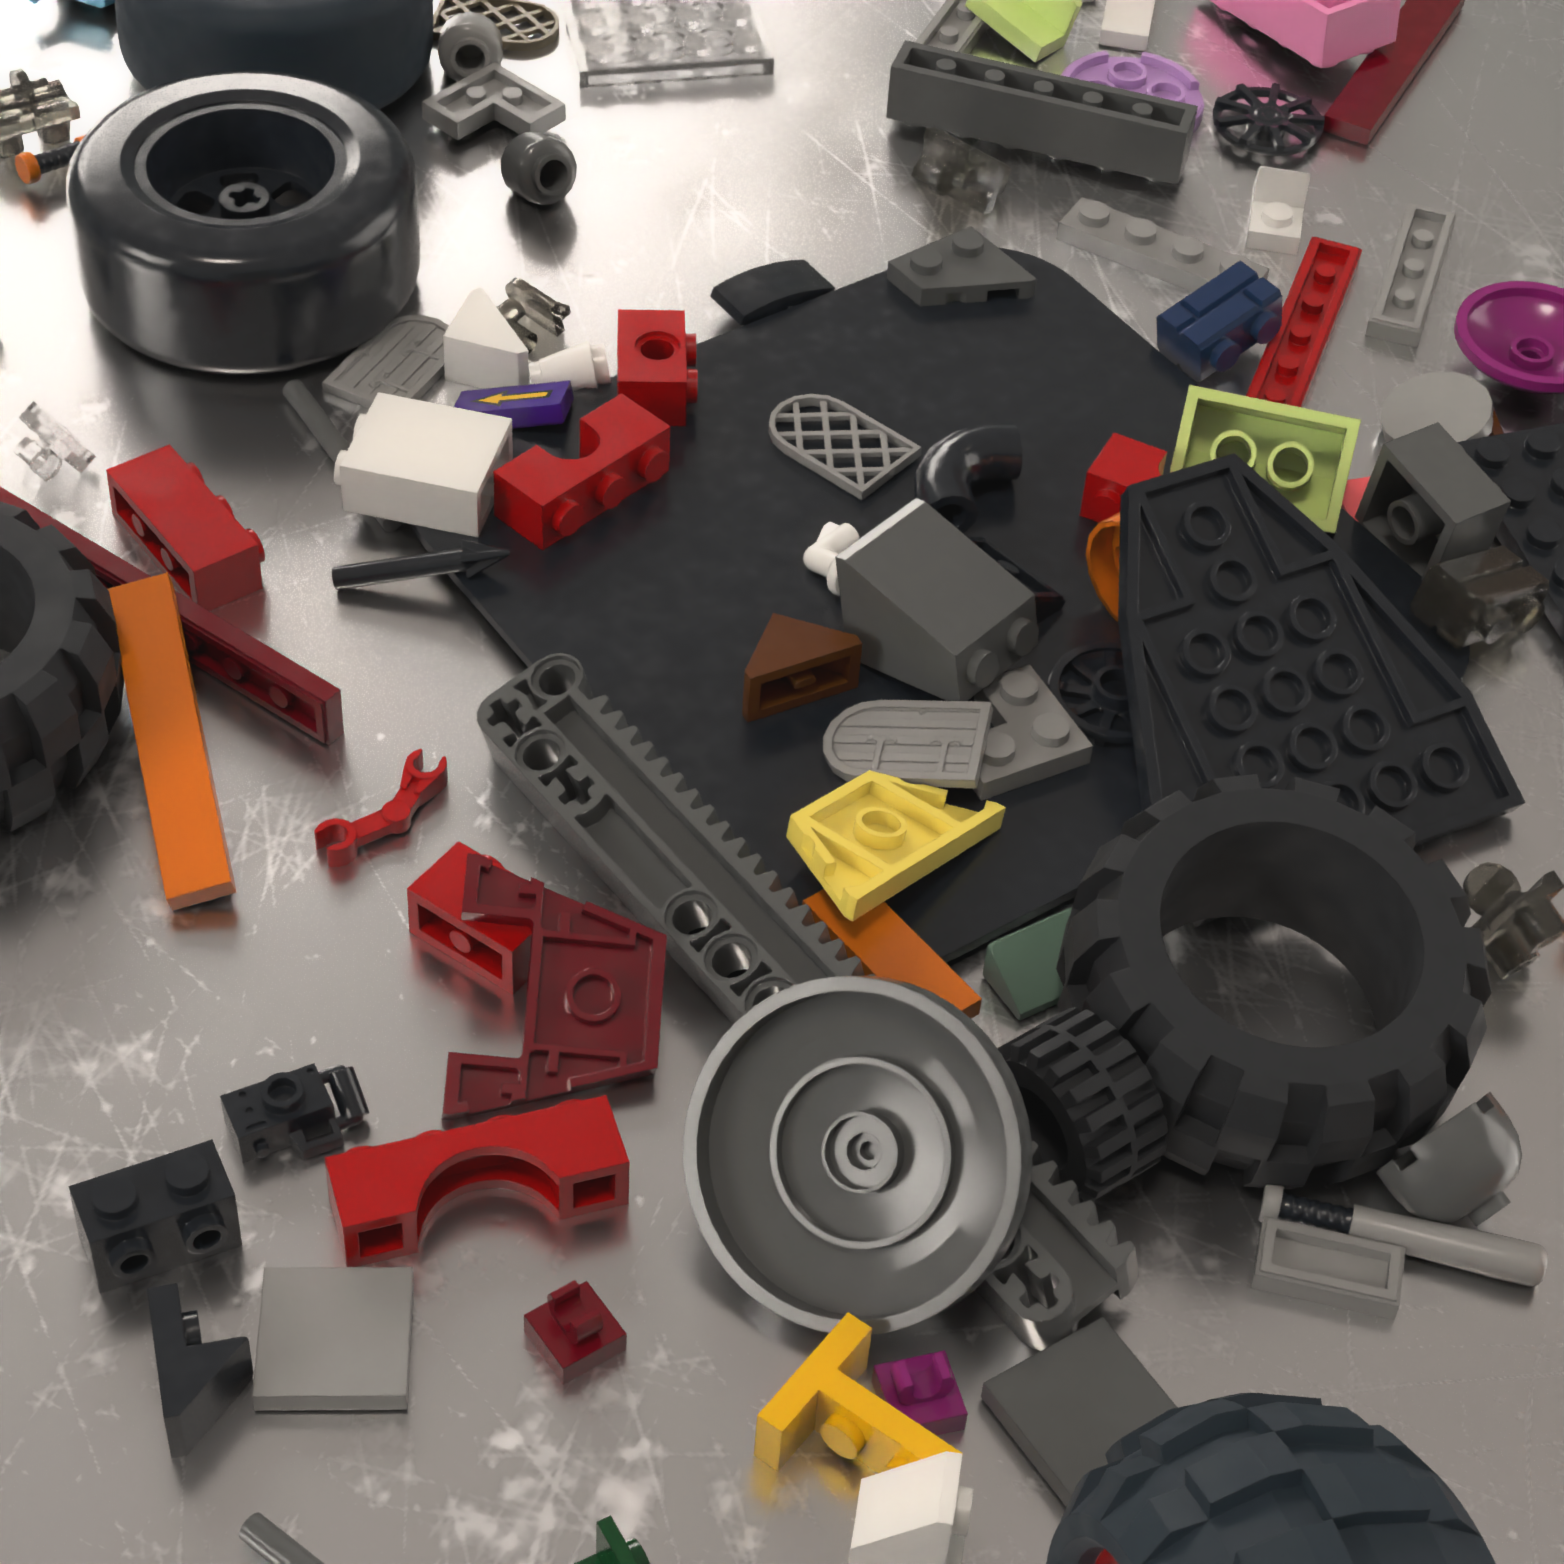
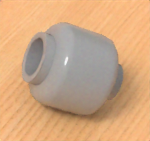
(468, 44)

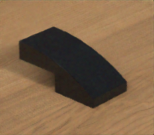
(769, 290)

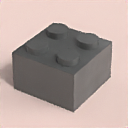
(1430, 500)

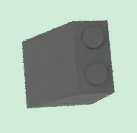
(933, 605)

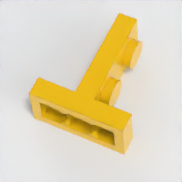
(847, 1415)

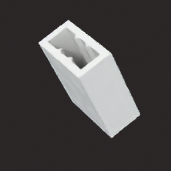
(424, 464)

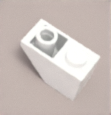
(913, 1514)

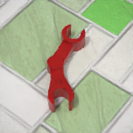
(393, 818)

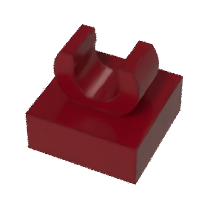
(574, 1331)

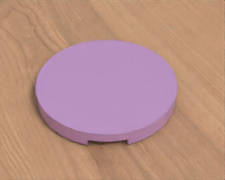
(1144, 75)

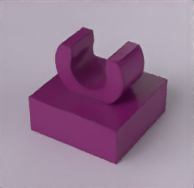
(923, 1391)

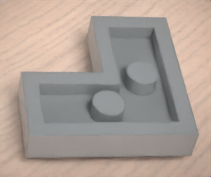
(491, 96)
(1029, 736)

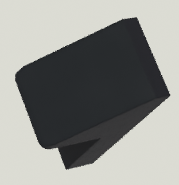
(194, 1377)

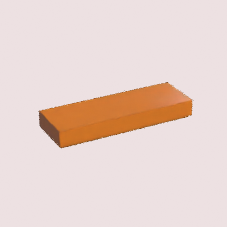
(894, 951)

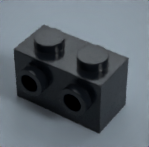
(156, 1216)

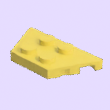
(883, 837)

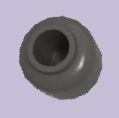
(538, 168)

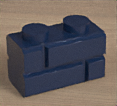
(1220, 322)

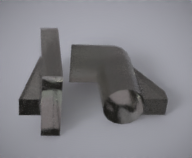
(531, 302)

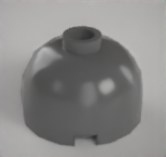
(1458, 1166)

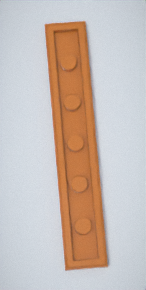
(171, 743)

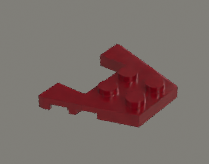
(587, 997)

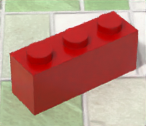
(186, 528)

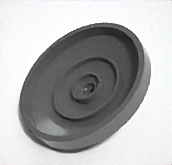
(857, 1153)

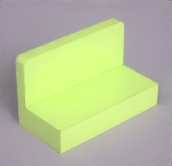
(1029, 25)

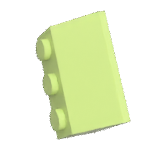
(1289, 446)

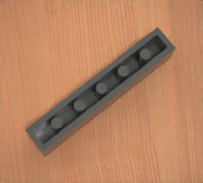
(1041, 112)

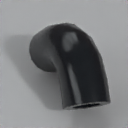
(963, 461)

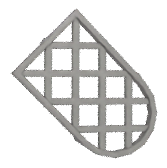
(907, 449)

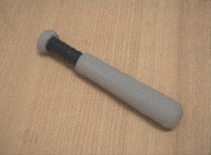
(1424, 1239)

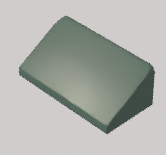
(1024, 966)

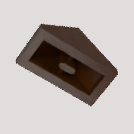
(798, 666)

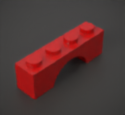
(557, 1154)

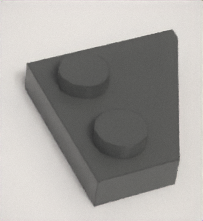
(958, 269)

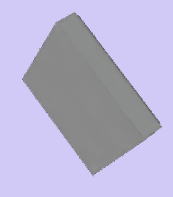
(334, 1338)

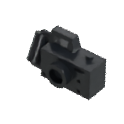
(294, 1109)

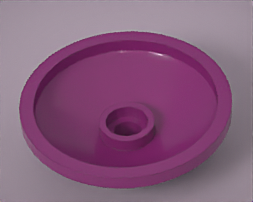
(1515, 334)

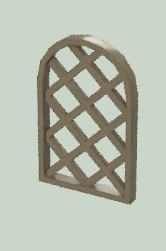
(518, 39)

